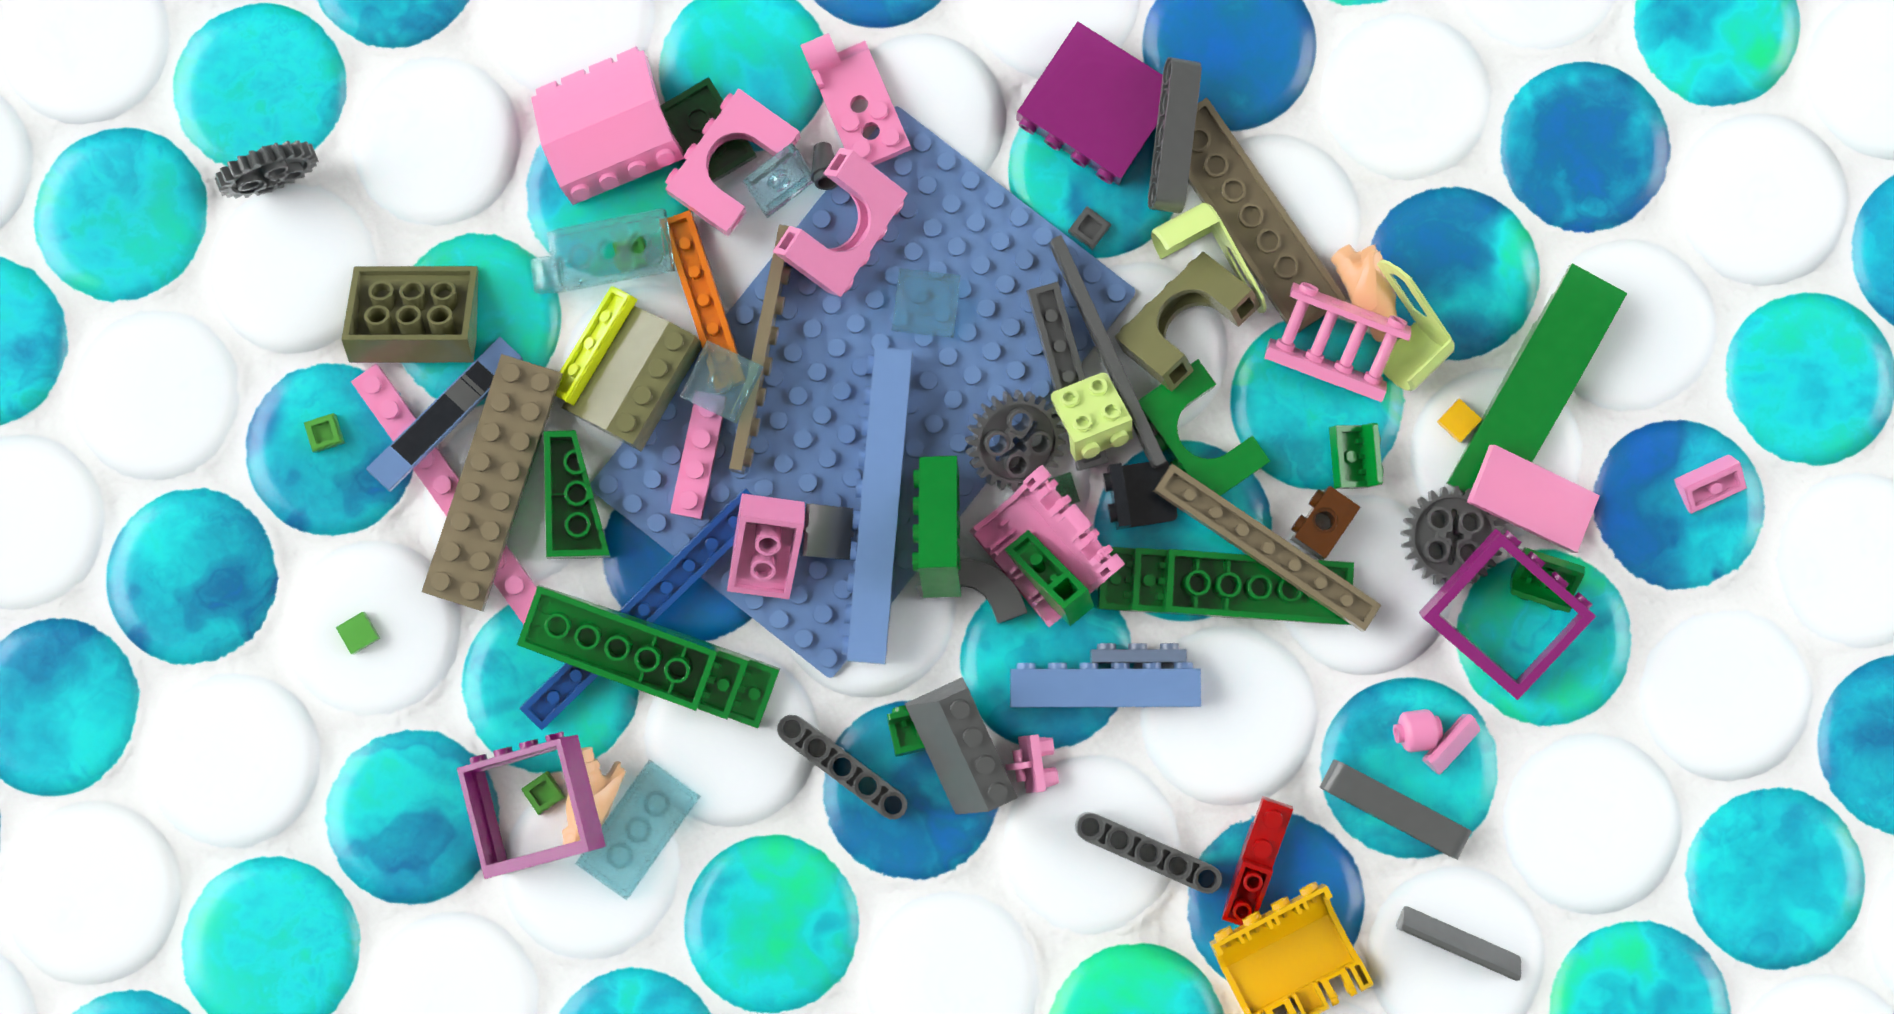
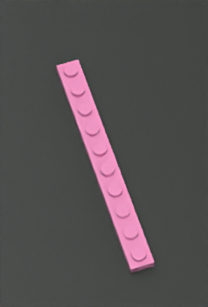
(439, 479)

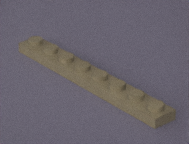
(766, 336)
(1267, 548)

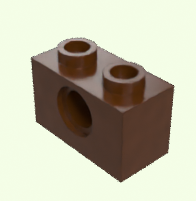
(1340, 512)

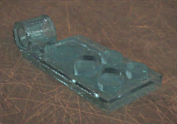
(578, 257)

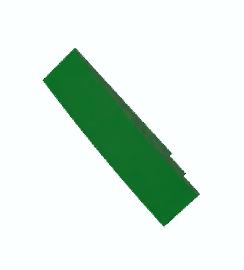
(1543, 372)
(1211, 587)
(648, 657)

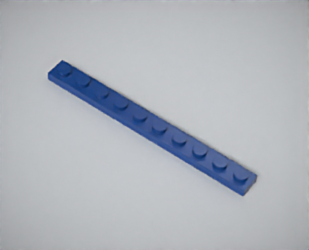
(646, 604)

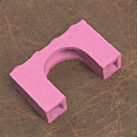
(739, 119)
(876, 203)

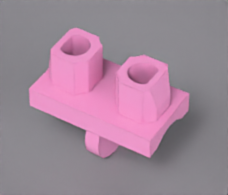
(1029, 764)

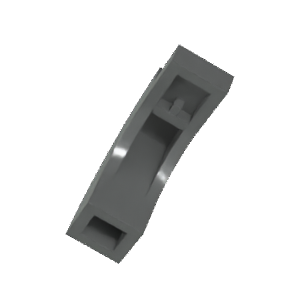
(994, 586)

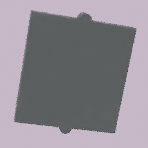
(828, 531)

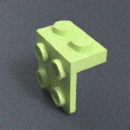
(1093, 416)

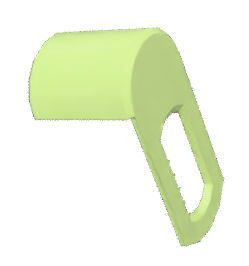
(1194, 225)
(1429, 340)

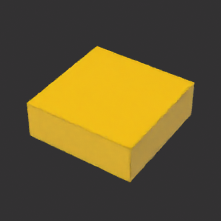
(1459, 420)

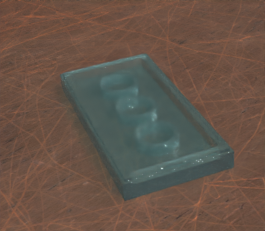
(639, 829)

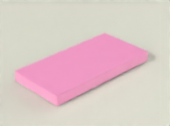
(1533, 498)

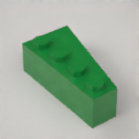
(570, 506)
(938, 526)

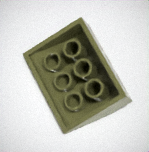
(411, 314)
(637, 378)

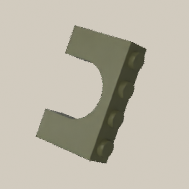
(1199, 284)

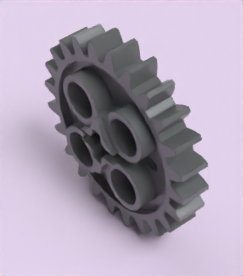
(266, 169)
(998, 421)
(1424, 533)

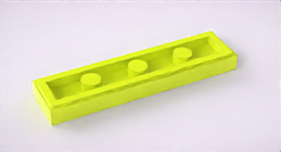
(594, 343)

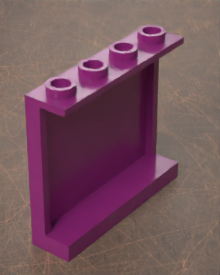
(1094, 104)

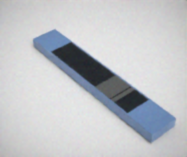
(439, 418)

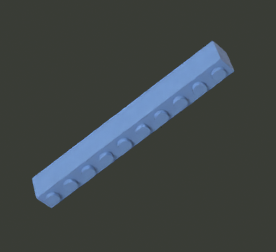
(879, 506)

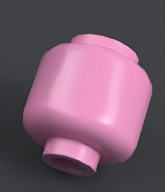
(1418, 730)

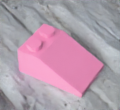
(766, 546)

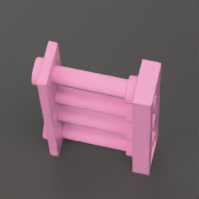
(1339, 372)

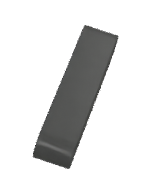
(1174, 135)
(827, 761)
(1395, 809)
(1163, 856)

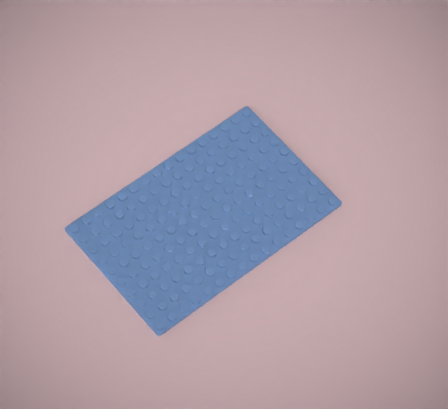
(815, 393)

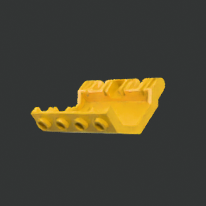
(1289, 954)

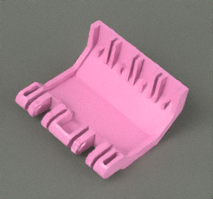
(1057, 526)

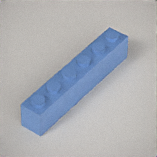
(1105, 687)

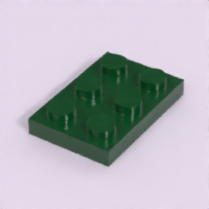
(686, 119)

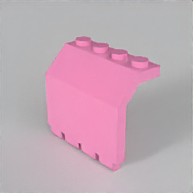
(604, 126)

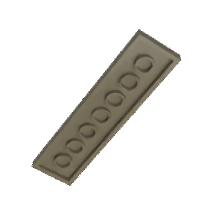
(1254, 217)
(492, 483)

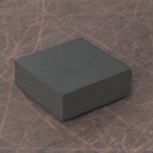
(1089, 228)

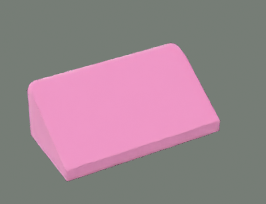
(1711, 483)
(1452, 743)

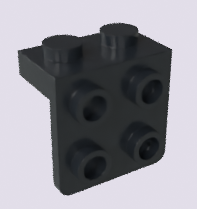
(1133, 495)

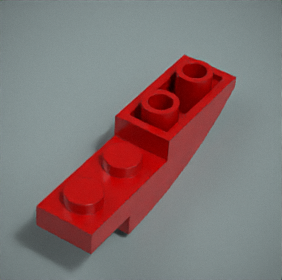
(1257, 860)

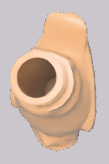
(1366, 282)
(603, 789)

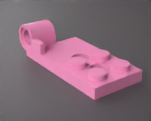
(851, 77)

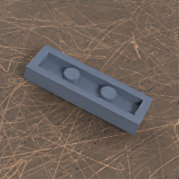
(1138, 653)

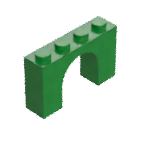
(1162, 413)

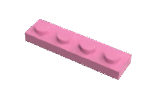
(696, 463)

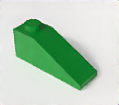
(1050, 578)

